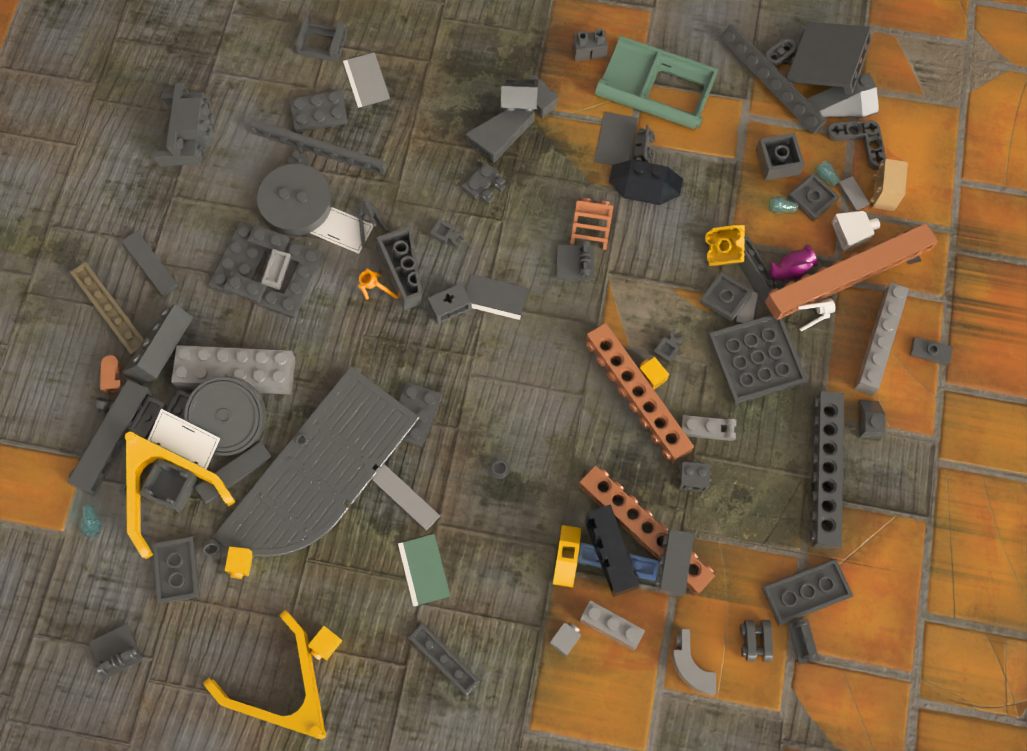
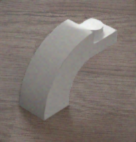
(687, 670)

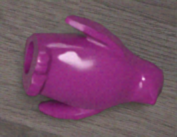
(794, 264)

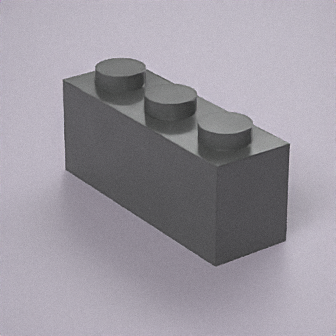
(675, 563)

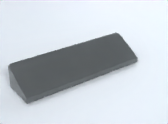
(757, 272)

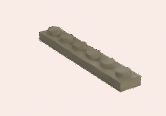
(108, 307)

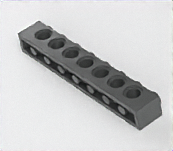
(835, 404)

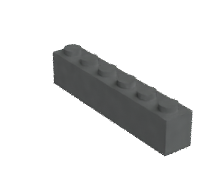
(109, 439)

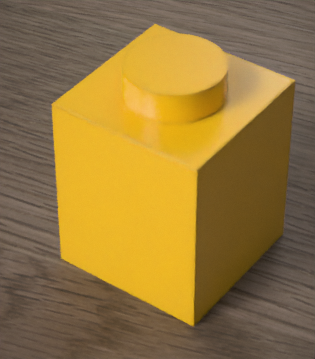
(653, 372)
(238, 562)
(324, 644)

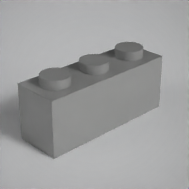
(612, 626)

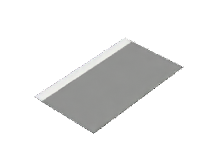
(366, 80)

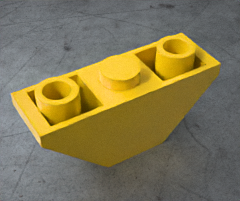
(567, 556)

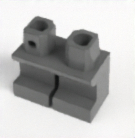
(589, 43)

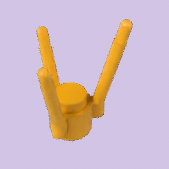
(368, 280)

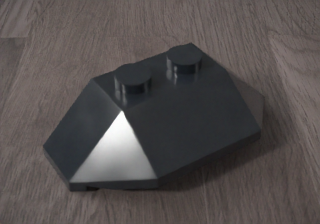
(645, 181)

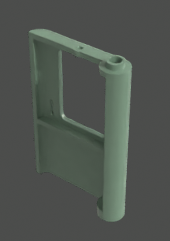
(634, 72)

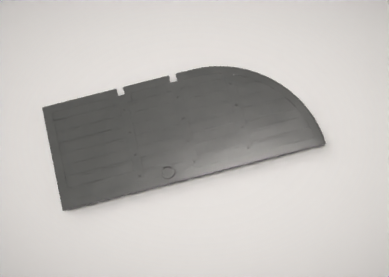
(319, 470)

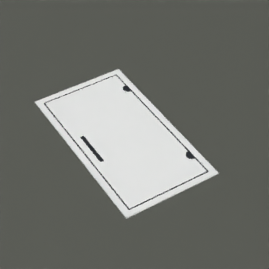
(343, 230)
(183, 439)

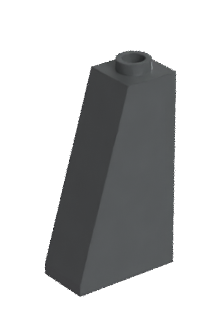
(499, 133)

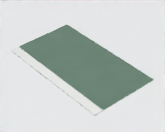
(424, 570)

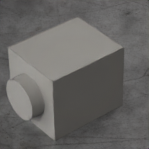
(565, 638)

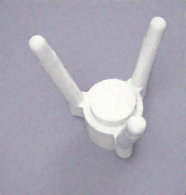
(822, 307)

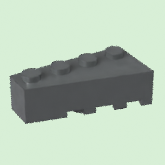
(158, 345)

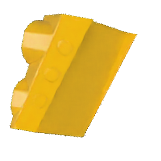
(725, 245)

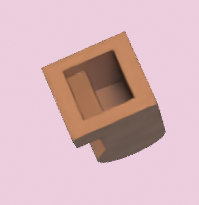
(110, 375)

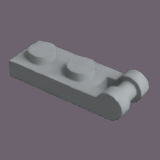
(708, 427)

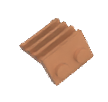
(593, 210)

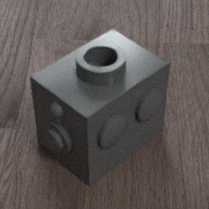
(694, 476)

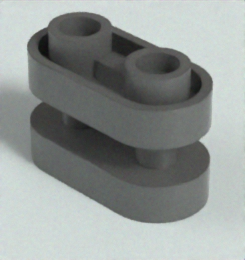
(749, 631)

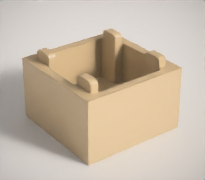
(889, 184)

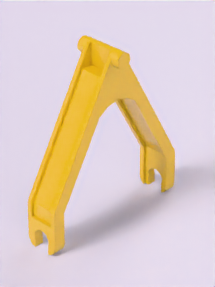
(138, 456)
(309, 717)

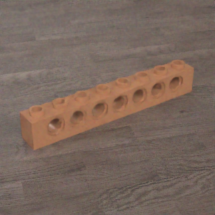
(604, 336)
(589, 486)

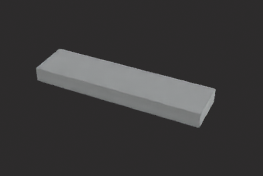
(405, 497)

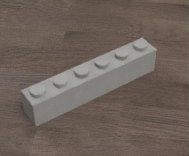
(881, 339)

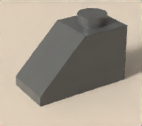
(871, 419)

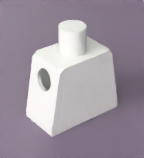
(854, 229)

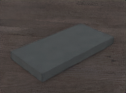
(807, 592)

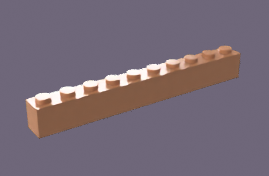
(850, 271)

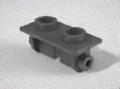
(644, 138)
(803, 641)

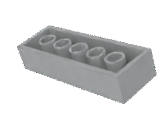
(264, 369)

